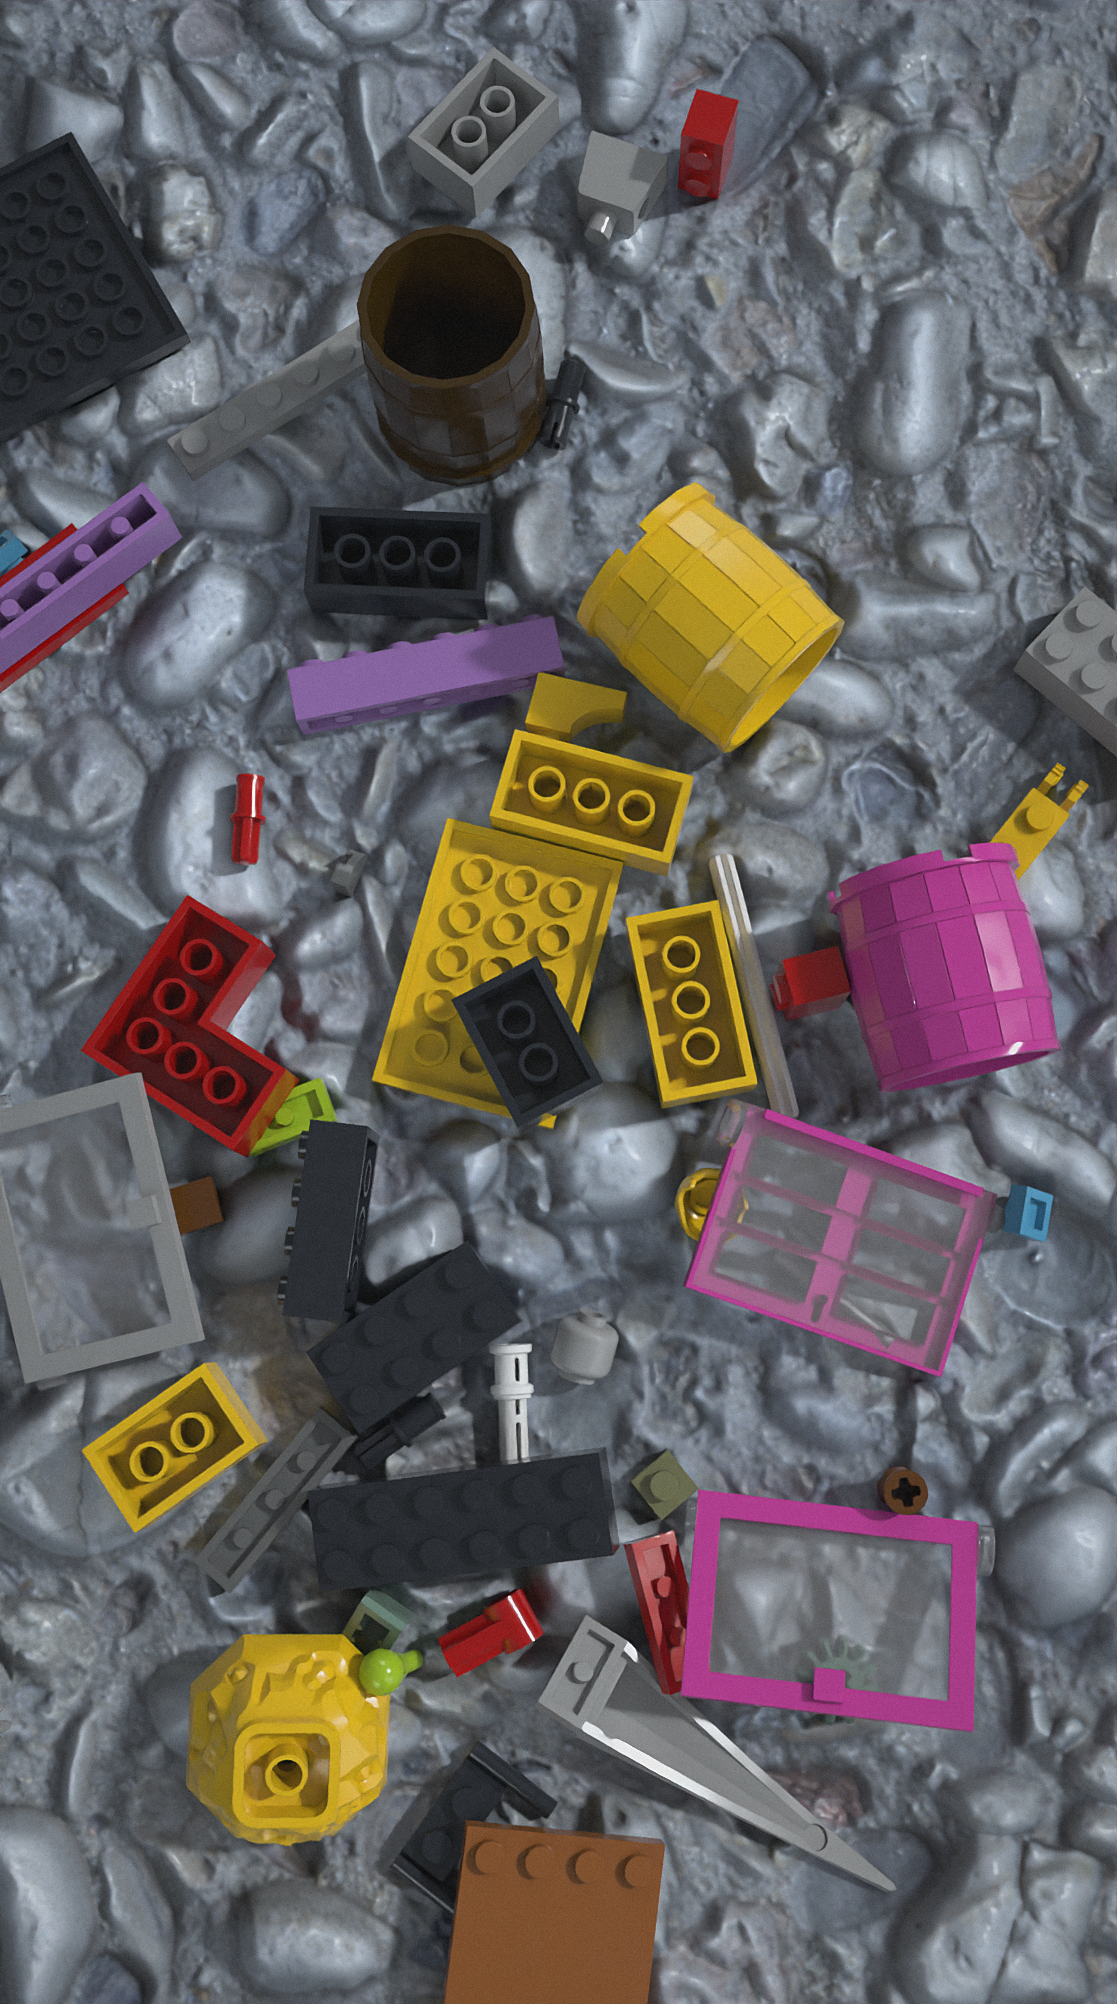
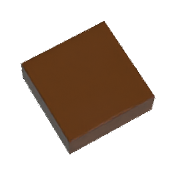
(196, 1205)

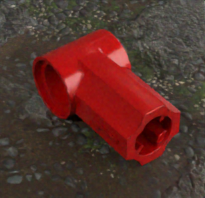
(501, 1627)

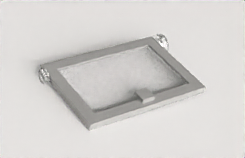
(89, 1233)

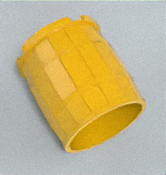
(709, 618)

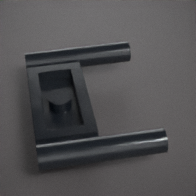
(467, 1796)

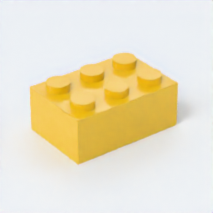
(174, 1446)

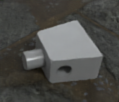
(618, 186)

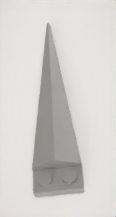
(616, 1704)

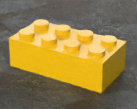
(591, 802)
(690, 1004)

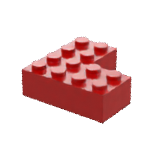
(175, 1024)

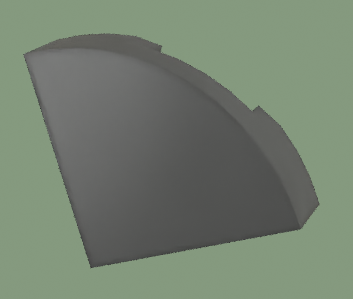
(346, 875)

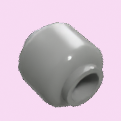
(584, 1347)

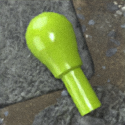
(385, 1669)

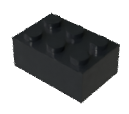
(528, 1044)

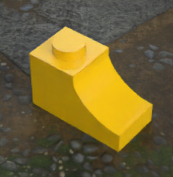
(567, 706)

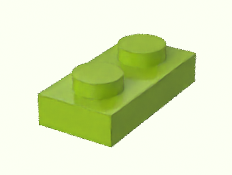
(302, 1104)

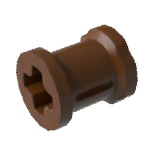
(914, 1499)

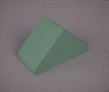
(376, 1622)

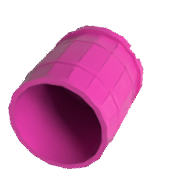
(944, 967)

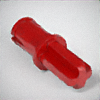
(247, 819)

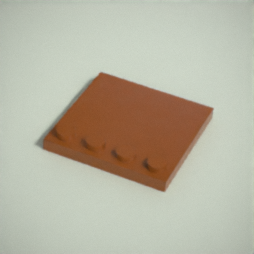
(553, 1917)

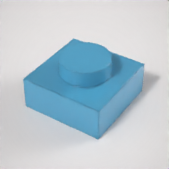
(10, 551)
(1027, 1213)

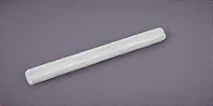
(753, 986)

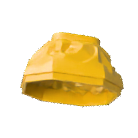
(277, 1703)

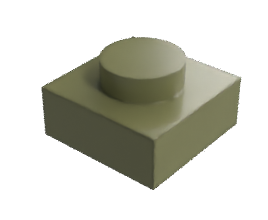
(664, 1484)

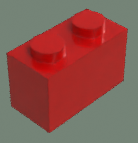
(707, 144)
(810, 984)

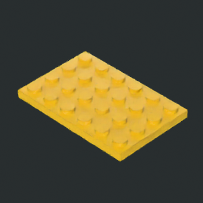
(483, 913)

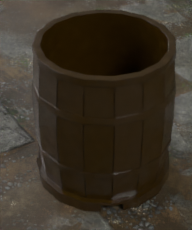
(453, 354)

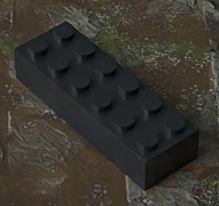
(463, 1520)

